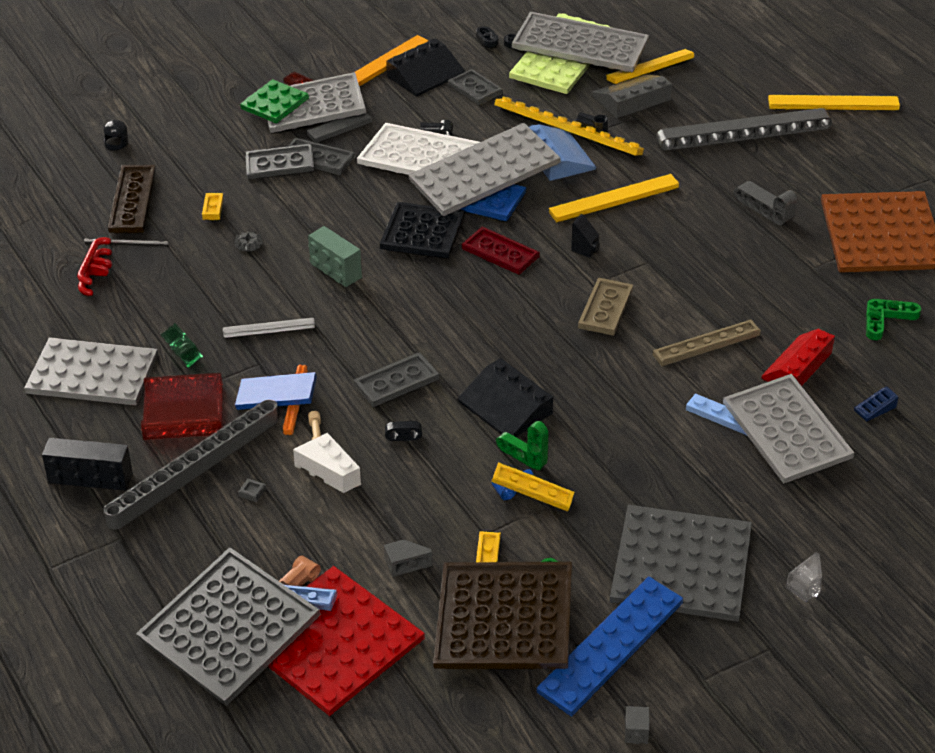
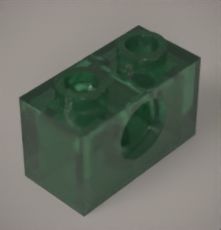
(181, 345)

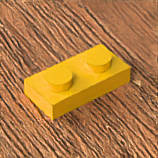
(212, 206)

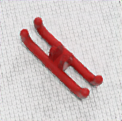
(94, 265)

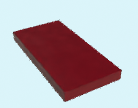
(500, 250)

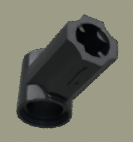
(599, 122)
(438, 127)

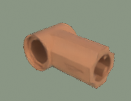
(301, 572)

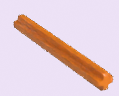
(292, 410)

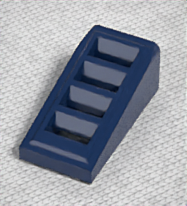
(884, 396)

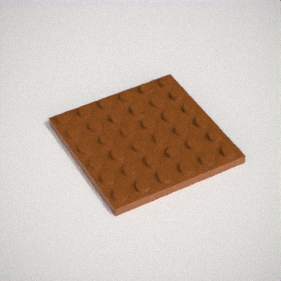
(880, 231)

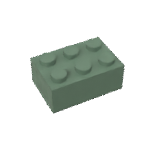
(335, 256)

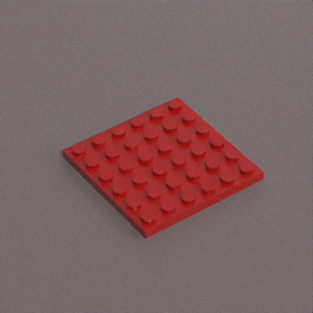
(345, 645)

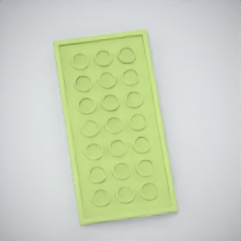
(548, 71)

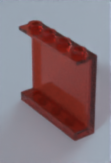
(182, 406)

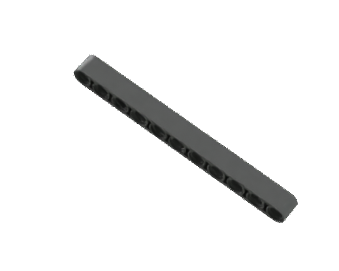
(743, 129)
(190, 464)

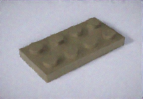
(605, 306)

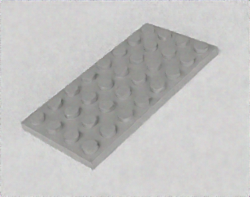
(580, 41)
(484, 169)

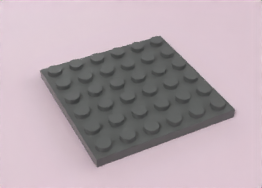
(688, 554)
(228, 625)

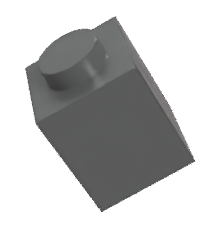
(636, 725)

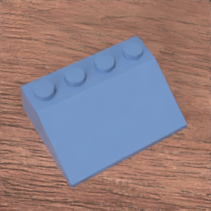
(571, 155)

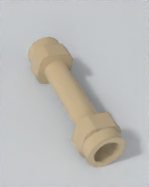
(315, 421)

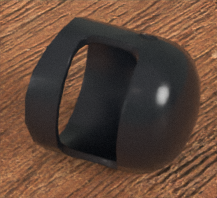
(113, 129)

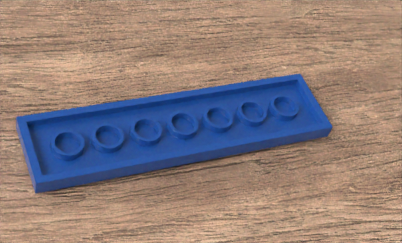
(610, 646)

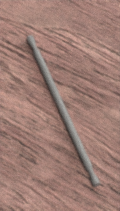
(132, 241)

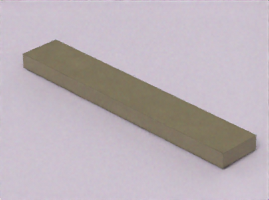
(706, 342)

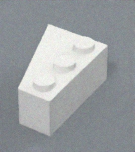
(329, 462)

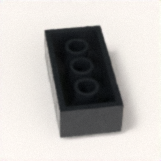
(87, 464)

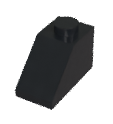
(584, 237)

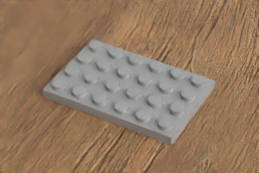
(328, 100)
(91, 371)
(788, 428)

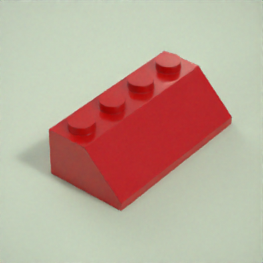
(802, 357)

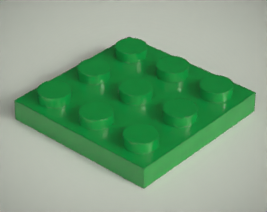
(274, 101)

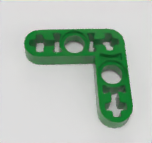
(875, 310)
(513, 446)

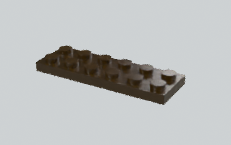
(131, 199)

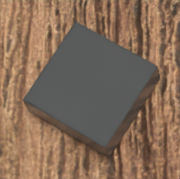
(252, 490)

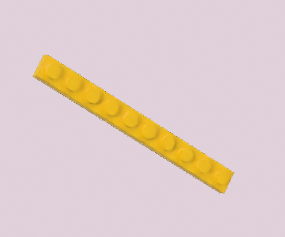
(574, 127)

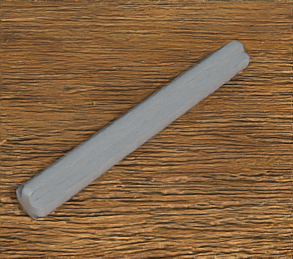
(268, 327)

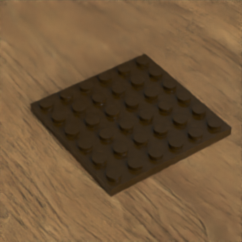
(504, 615)

